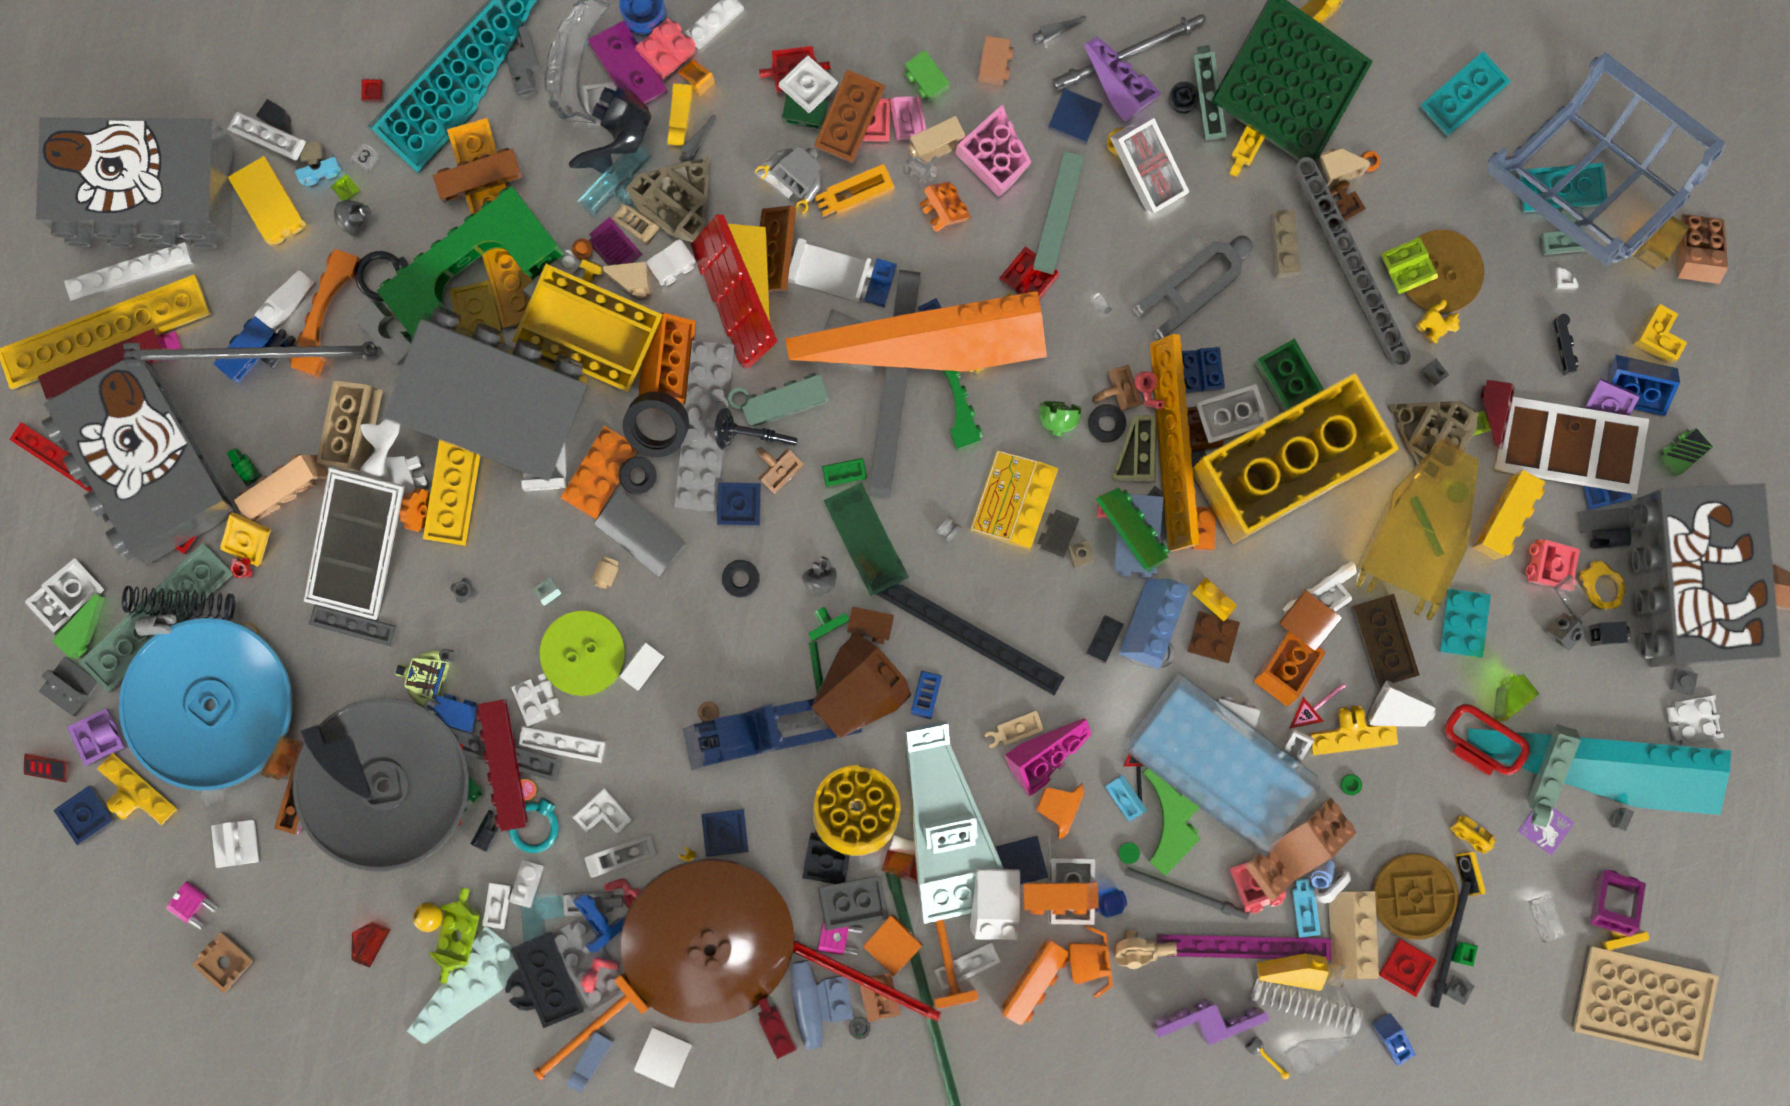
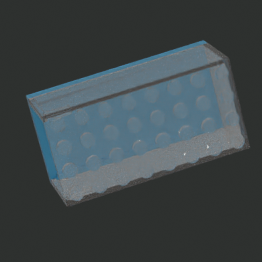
(1223, 764)

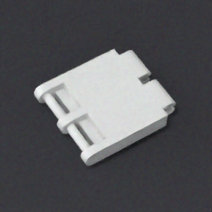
(1694, 720)

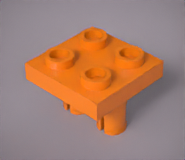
(946, 203)

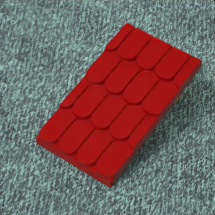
(737, 279)

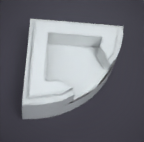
(1564, 279)

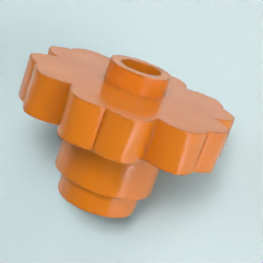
(414, 509)

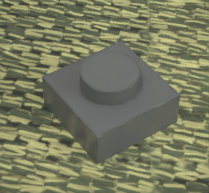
(1435, 372)
(1684, 681)
(1622, 819)

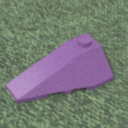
(1124, 87)

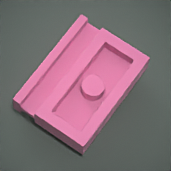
(907, 116)

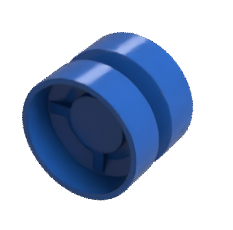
(643, 15)

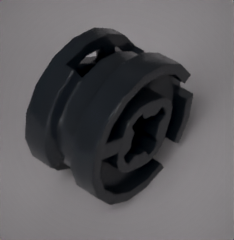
(1183, 97)

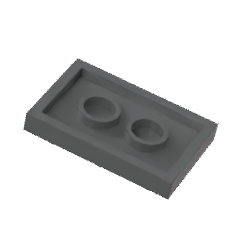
(853, 903)

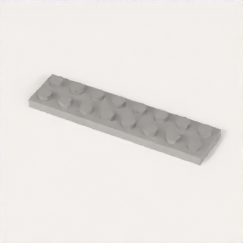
(699, 454)

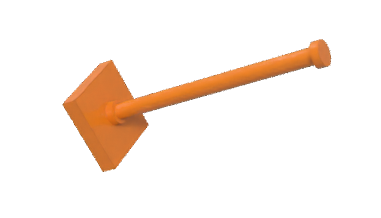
(630, 995)
(955, 995)

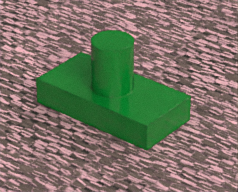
(826, 623)

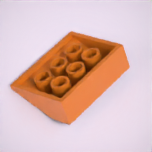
(1034, 982)

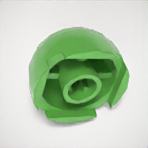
(1059, 417)

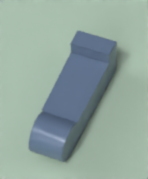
(590, 1061)

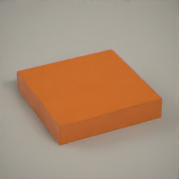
(893, 945)

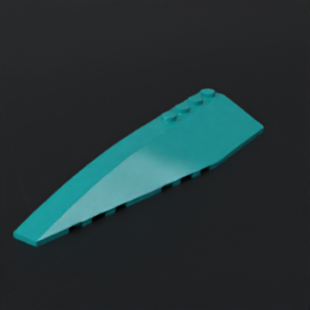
(450, 83)
(1628, 771)

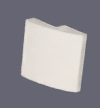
(662, 1058)

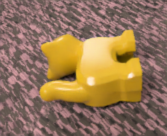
(1436, 324)

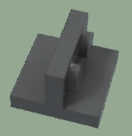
(68, 686)

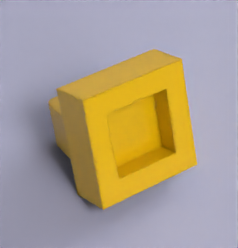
(591, 269)

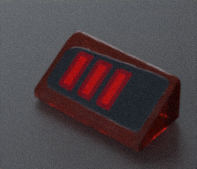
(46, 767)

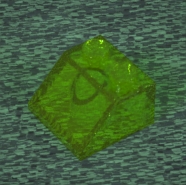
(1513, 695)

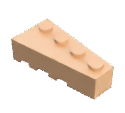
(280, 486)

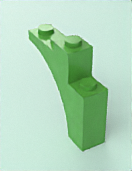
(1175, 836)

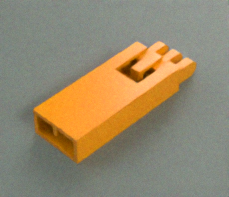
(862, 188)

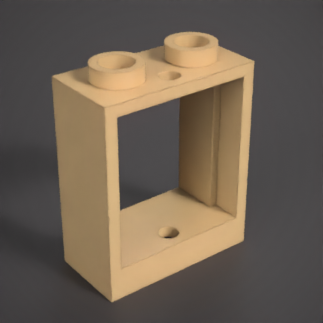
(936, 140)

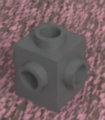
(1566, 631)

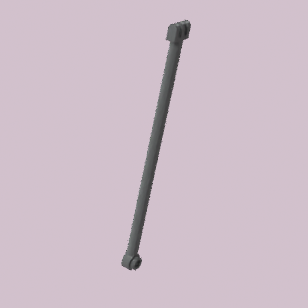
(137, 354)

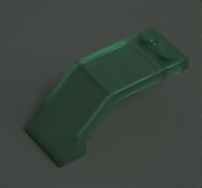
(866, 539)

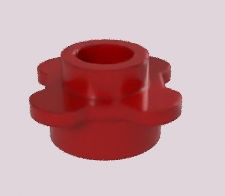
(237, 571)

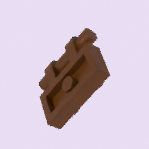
(1348, 205)

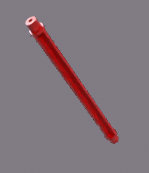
(866, 981)

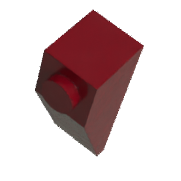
(1498, 401)

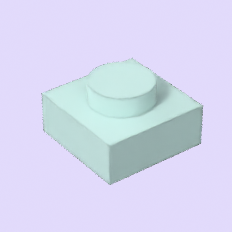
(546, 591)

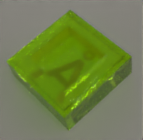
(345, 188)

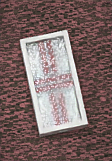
(1149, 164)

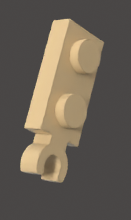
(1016, 729)

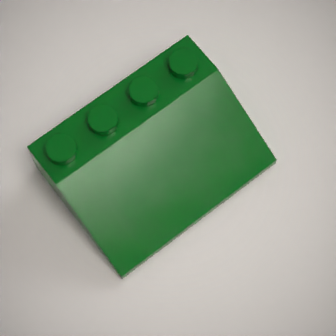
(1132, 528)

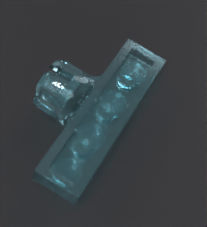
(614, 182)

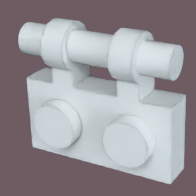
(530, 703)

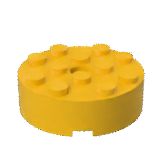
(851, 830)

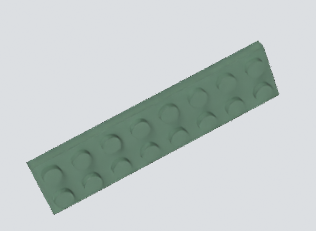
(114, 653)

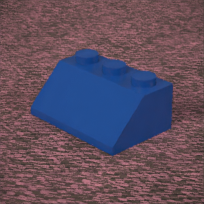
(1650, 380)

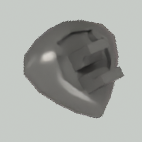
(351, 216)
(820, 578)

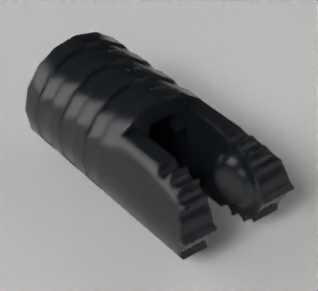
(275, 342)
(1611, 538)
(484, 836)

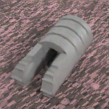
(154, 624)

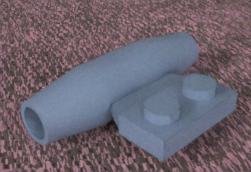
(818, 1002)

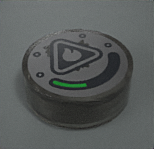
(859, 1027)

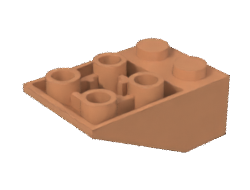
(1702, 250)

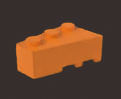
(1060, 897)

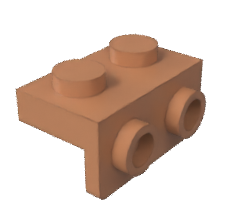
(876, 1005)

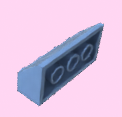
(1154, 621)

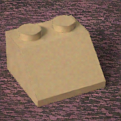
(1340, 166)
(631, 278)

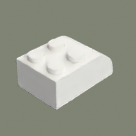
(1072, 871)

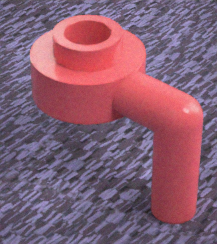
(1147, 387)
(630, 894)
(589, 980)

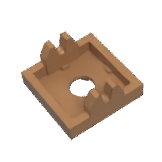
(208, 962)

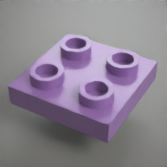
(96, 737)

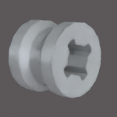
(949, 529)

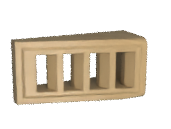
(647, 229)

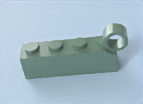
(1207, 85)
(782, 401)
(1552, 773)

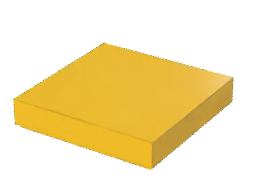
(245, 538)

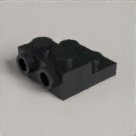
(824, 863)

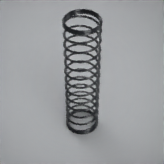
(230, 598)

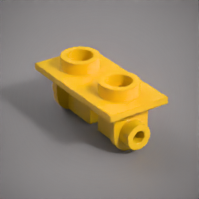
(1465, 829)

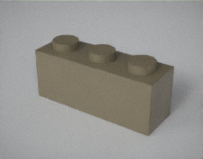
(1285, 243)

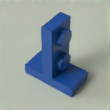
(598, 922)

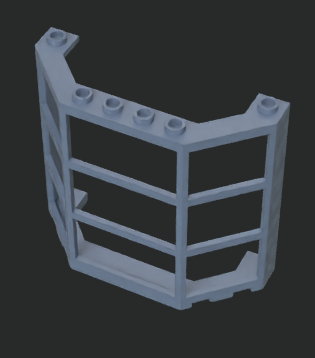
(1501, 166)

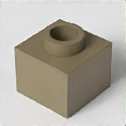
(312, 154)
(1078, 561)

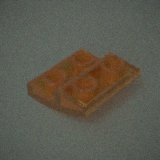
(278, 761)

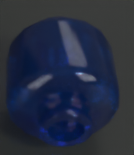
(1111, 902)

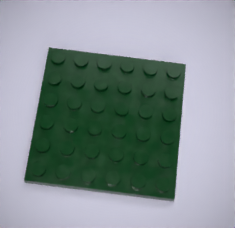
(1292, 80)

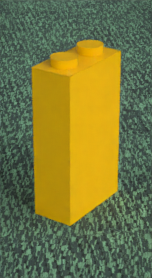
(267, 201)

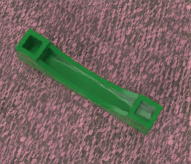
(965, 431)

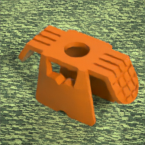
(1091, 962)

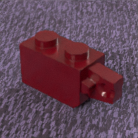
(776, 1029)

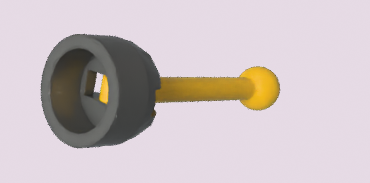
(1256, 1047)

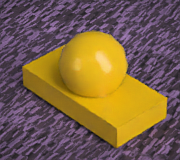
(1621, 940)

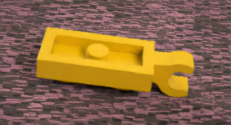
(1245, 150)

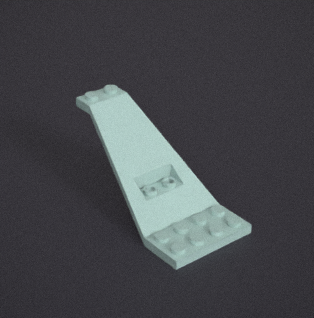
(944, 808)

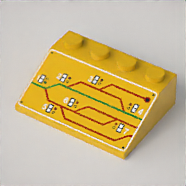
(1014, 499)

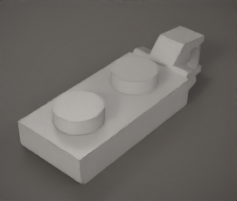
(604, 902)

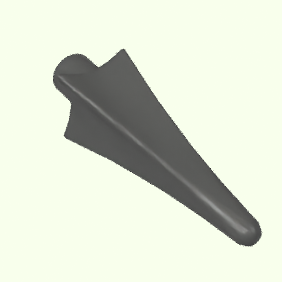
(1050, 31)
(690, 149)

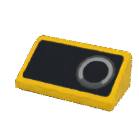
(1470, 872)

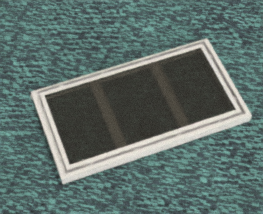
(353, 543)

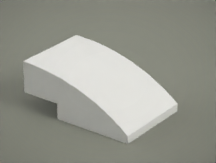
(63, 596)

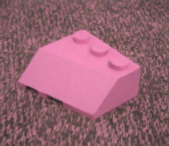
(994, 152)

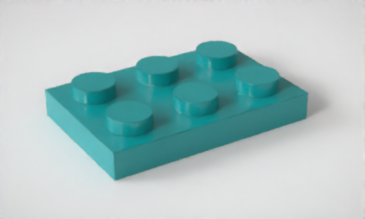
(1465, 623)

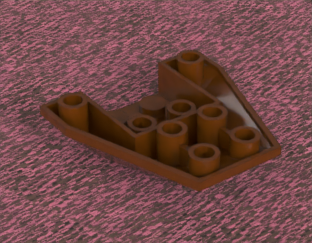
(859, 688)

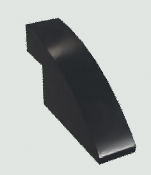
(338, 760)

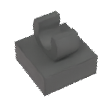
(1459, 990)

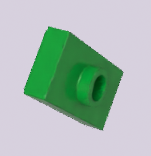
(844, 472)

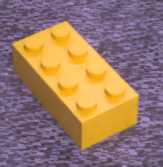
(1509, 515)

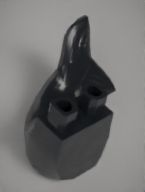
(626, 121)

